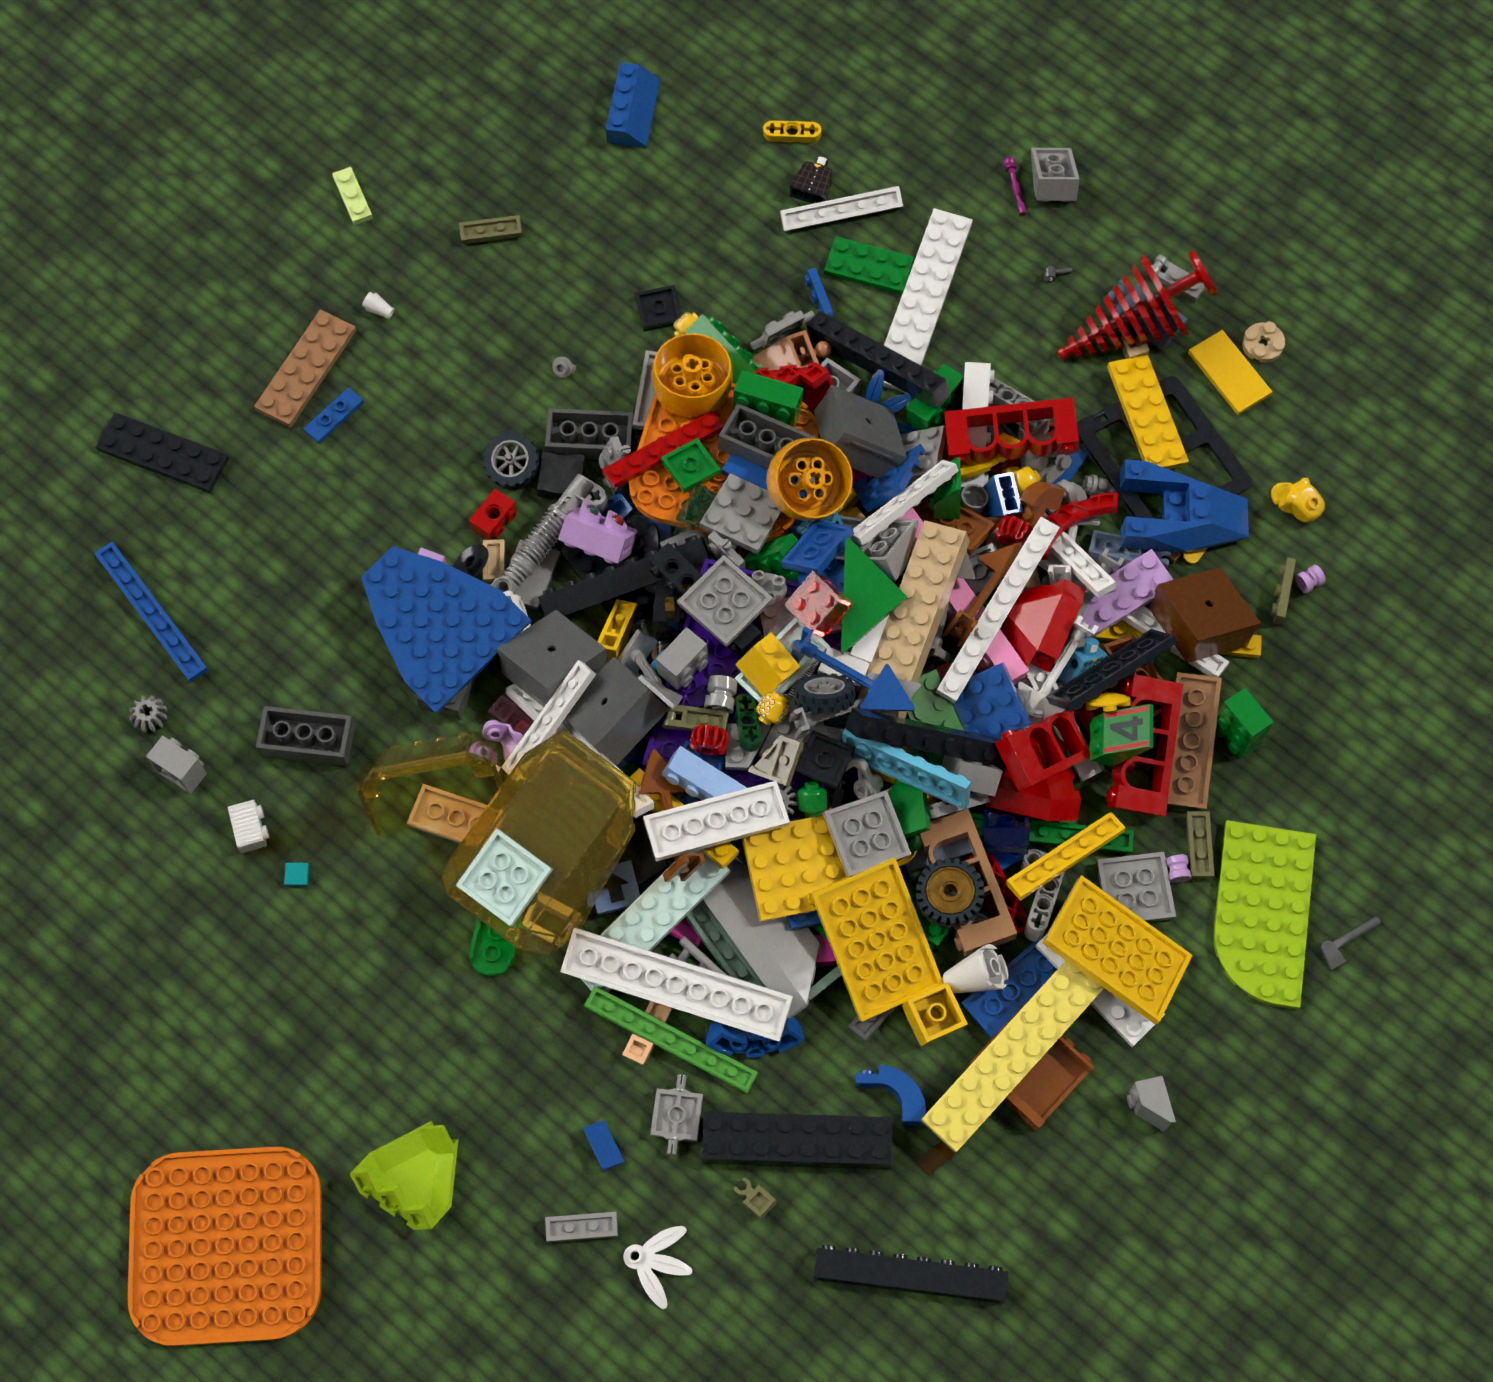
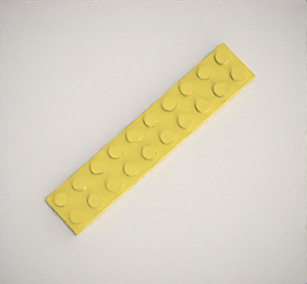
(1011, 1055)

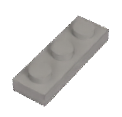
(581, 1227)

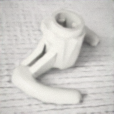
(868, 783)

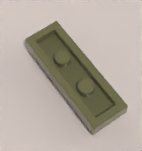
(490, 229)
(1282, 591)
(1200, 844)

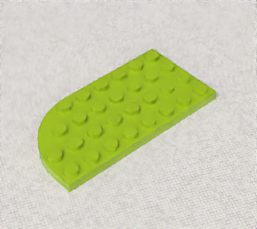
(1264, 910)

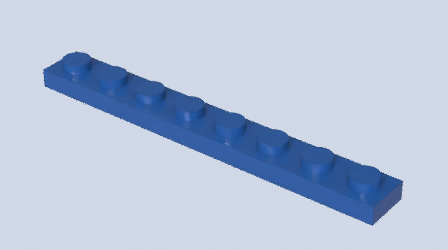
(151, 612)

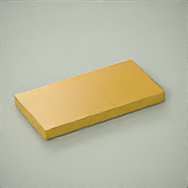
(1230, 372)

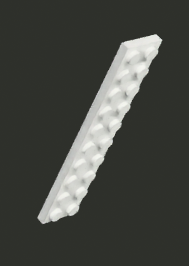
(927, 286)
(677, 984)

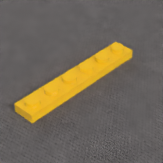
(720, 854)
(1065, 856)

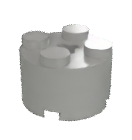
(1049, 466)

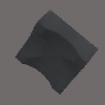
(558, 472)

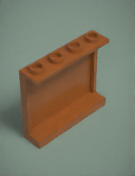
(1047, 1081)

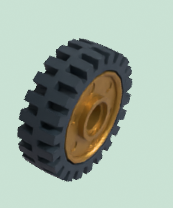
(944, 909)

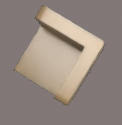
(1134, 351)

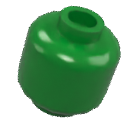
(812, 799)

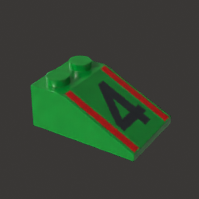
(1121, 734)

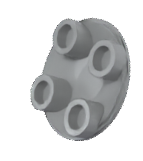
(772, 584)

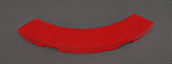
(1078, 511)

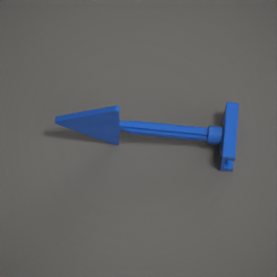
(884, 692)

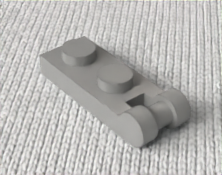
(1173, 274)

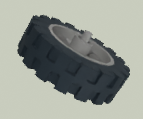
(502, 442)
(824, 693)

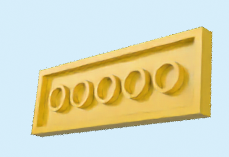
(1147, 412)

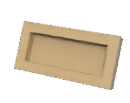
(496, 561)

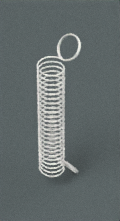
(816, 641)

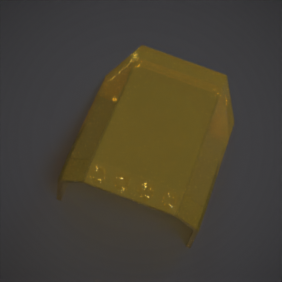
(428, 756)
(569, 814)

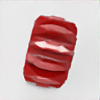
(1013, 530)
(709, 740)

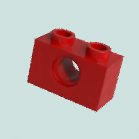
(494, 504)

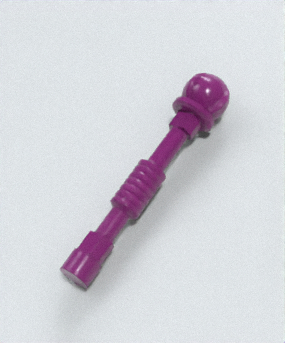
(1010, 167)

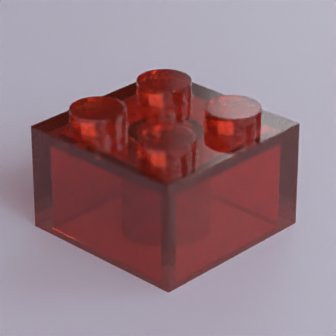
(818, 604)

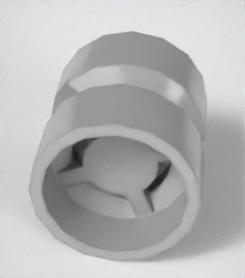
(974, 498)
(721, 693)

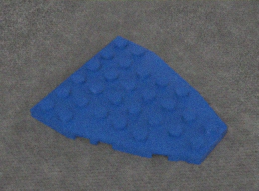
(438, 622)

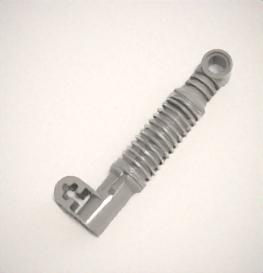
(548, 531)

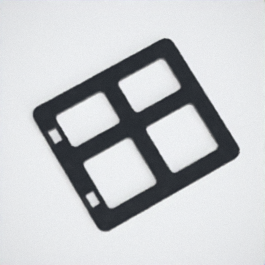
(1204, 435)

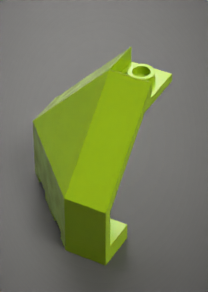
(412, 1175)

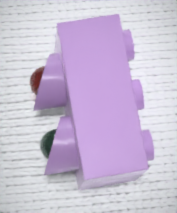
(598, 534)

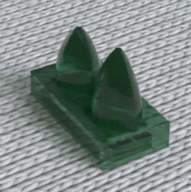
(696, 506)

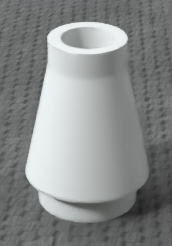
(376, 305)

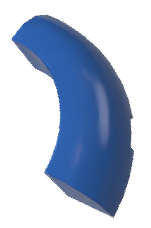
(734, 1040)

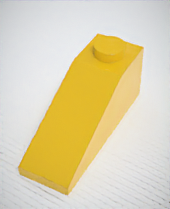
(617, 628)

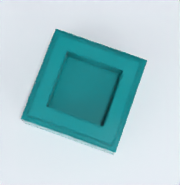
(296, 875)

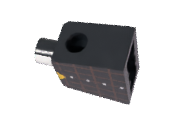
(812, 182)

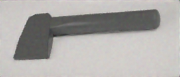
(1330, 948)

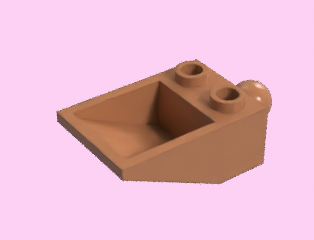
(786, 352)

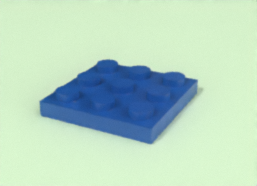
(991, 704)

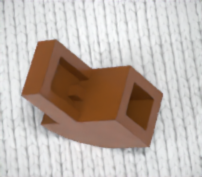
(1038, 498)

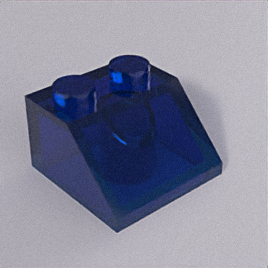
(1005, 832)

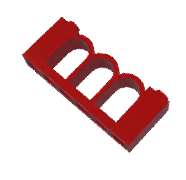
(1064, 440)
(1020, 755)
(1122, 794)

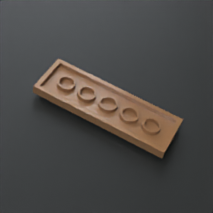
(305, 368)
(1194, 741)

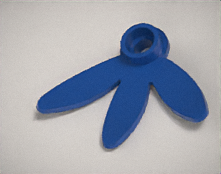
(896, 403)

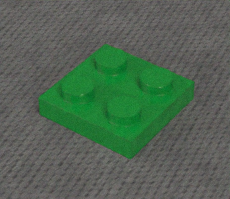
(690, 465)

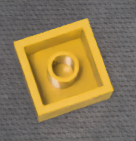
(934, 1014)

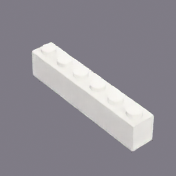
(977, 395)

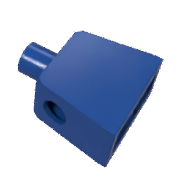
(1002, 495)

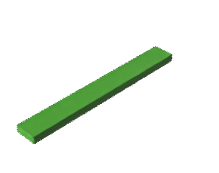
(670, 1039)

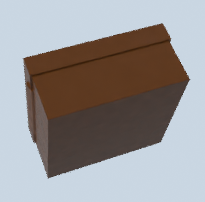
(1204, 614)

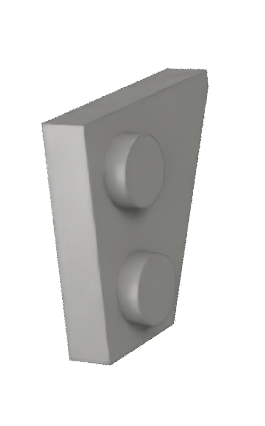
(737, 757)

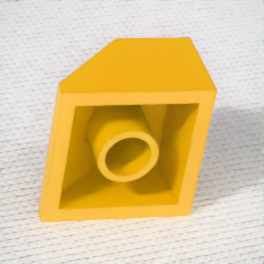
(768, 665)

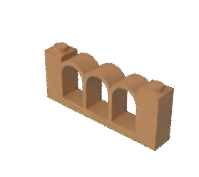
(991, 931)

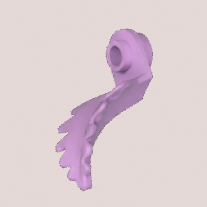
(503, 733)

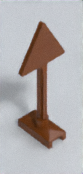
(999, 563)
(655, 783)

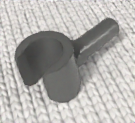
(1051, 272)

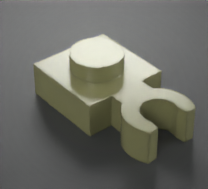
(756, 1200)

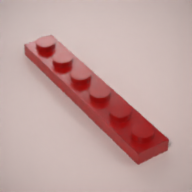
(650, 455)

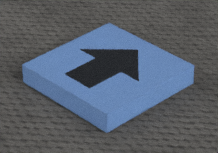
(619, 890)

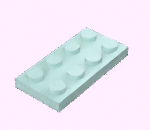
(786, 637)

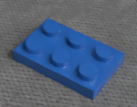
(817, 547)

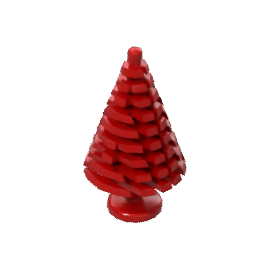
(1153, 302)

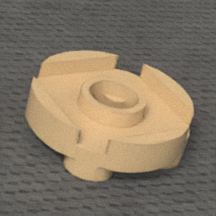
(1268, 332)

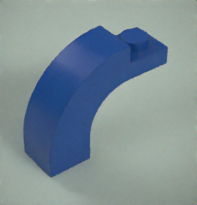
(902, 1086)

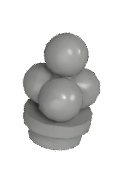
(1096, 485)

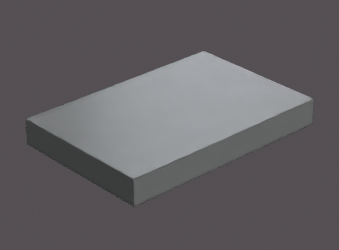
(539, 581)

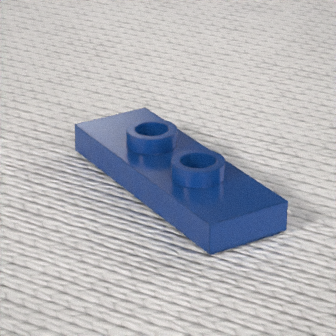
(333, 415)

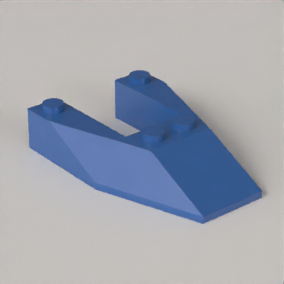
(1193, 511)

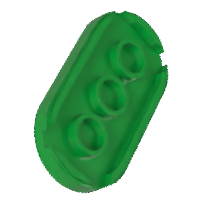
(490, 952)

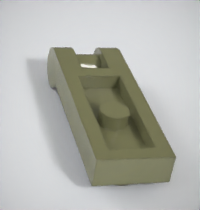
(694, 717)

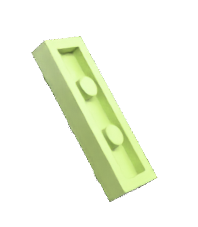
(352, 196)

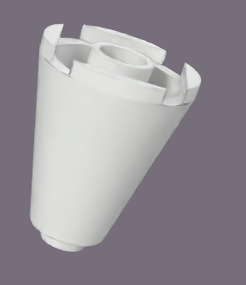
(978, 972)

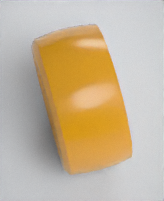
(696, 358)
(832, 464)

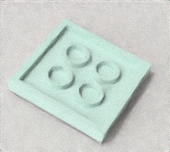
(504, 877)

